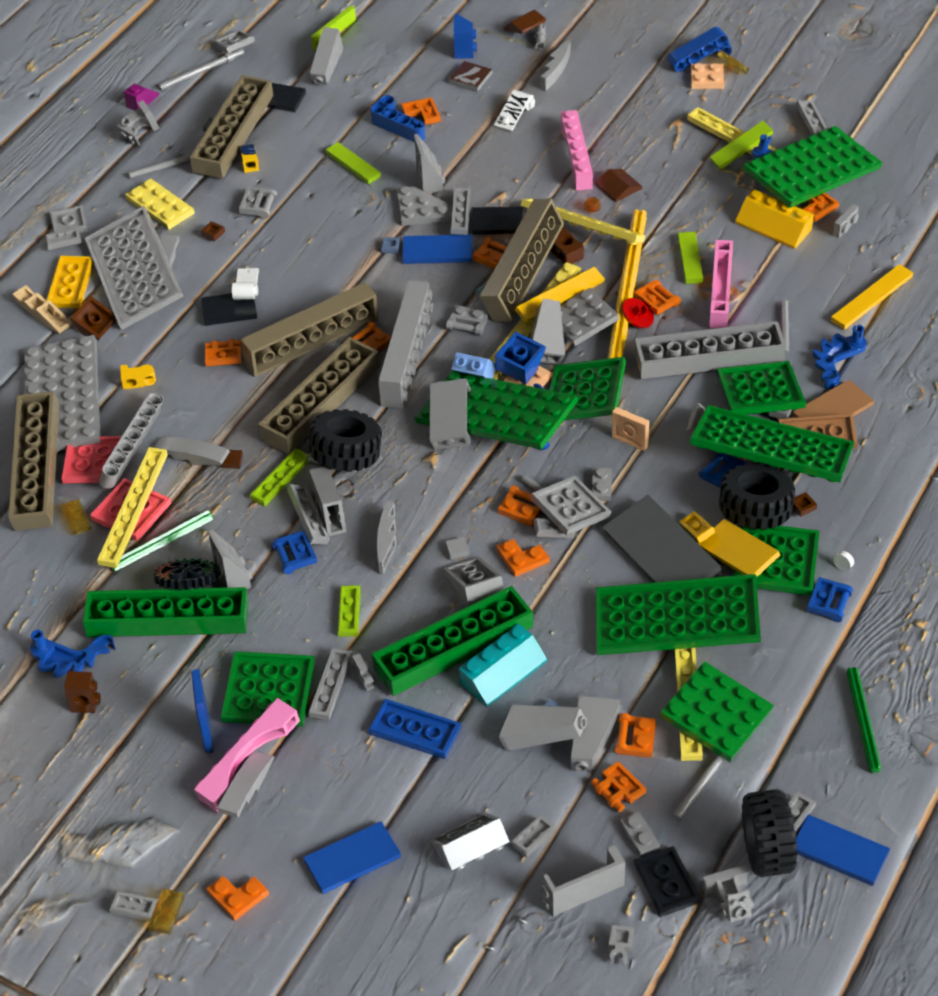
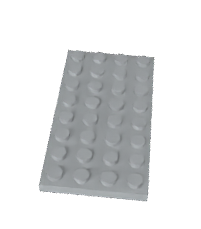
(133, 267)
(72, 374)

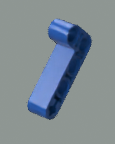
(699, 48)
(386, 117)

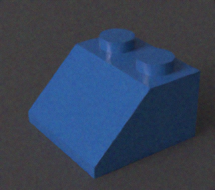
(463, 38)
(519, 357)

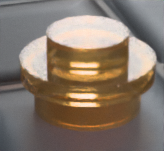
(592, 205)

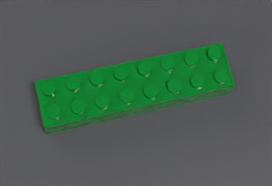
(166, 612)
(450, 640)

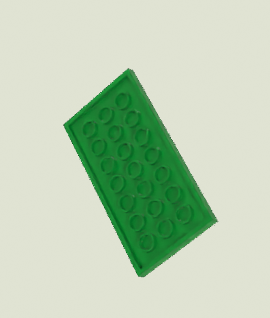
(812, 166)
(510, 411)
(772, 443)
(677, 614)

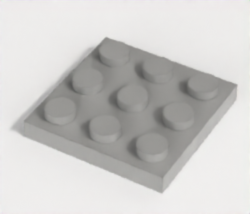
(585, 316)
(570, 505)

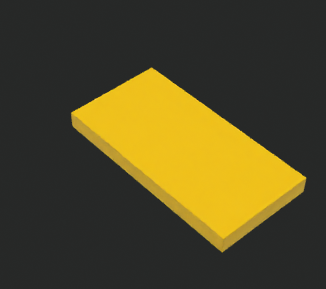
(70, 281)
(739, 549)

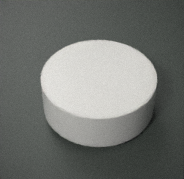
(843, 560)

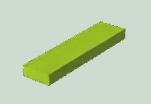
(340, 22)
(740, 145)
(353, 163)
(690, 257)
(280, 477)

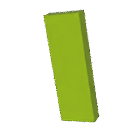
(349, 611)

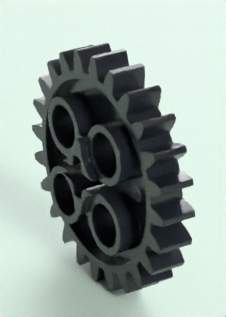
(186, 574)

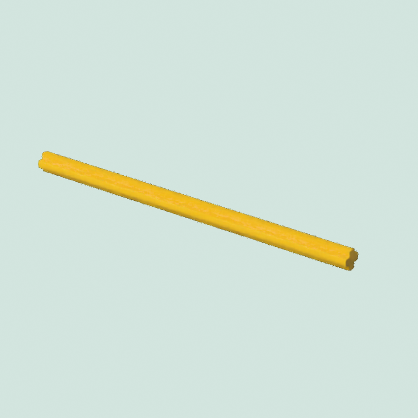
(627, 286)

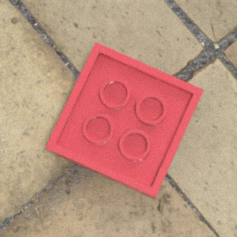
(86, 462)
(109, 508)

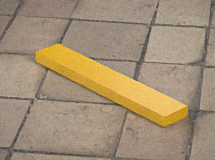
(562, 292)
(871, 296)

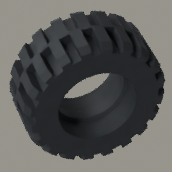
(345, 440)
(756, 496)
(769, 833)

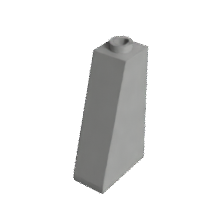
(326, 56)
(549, 331)
(328, 501)
(601, 719)
(540, 725)

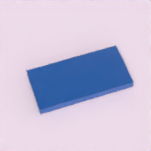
(437, 249)
(202, 711)
(414, 728)
(841, 850)
(352, 857)

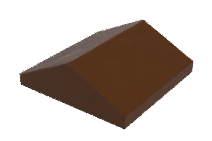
(525, 23)
(617, 184)
(93, 318)

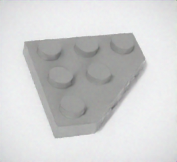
(421, 208)

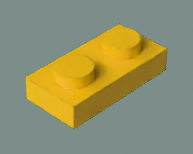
(697, 527)

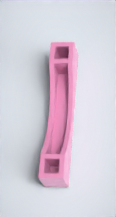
(577, 148)
(721, 284)
(273, 724)

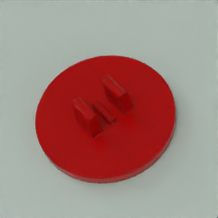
(637, 313)

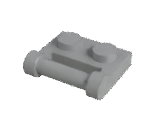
(252, 200)
(468, 319)

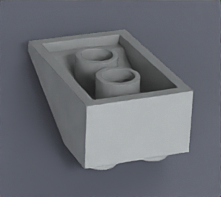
(427, 168)
(229, 563)
(473, 580)

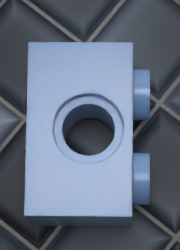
(473, 365)

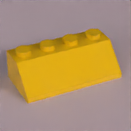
(774, 219)

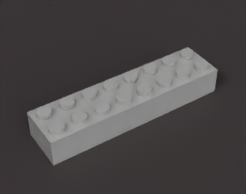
(405, 344)
(709, 349)

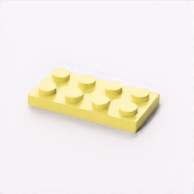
(160, 203)

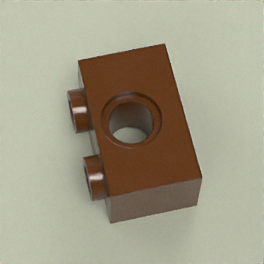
(567, 248)
(81, 692)

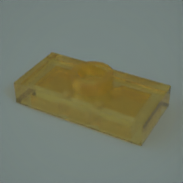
(732, 63)
(76, 517)
(166, 911)

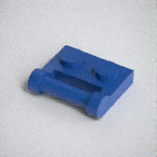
(731, 462)
(300, 548)
(823, 596)

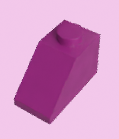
(137, 93)

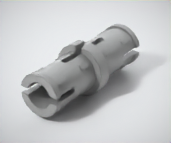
(540, 37)

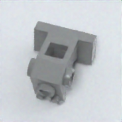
(135, 120)
(726, 884)

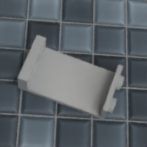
(449, 414)
(585, 887)

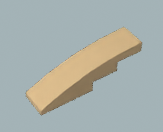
(41, 309)

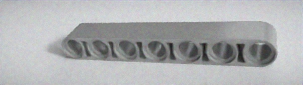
(130, 440)

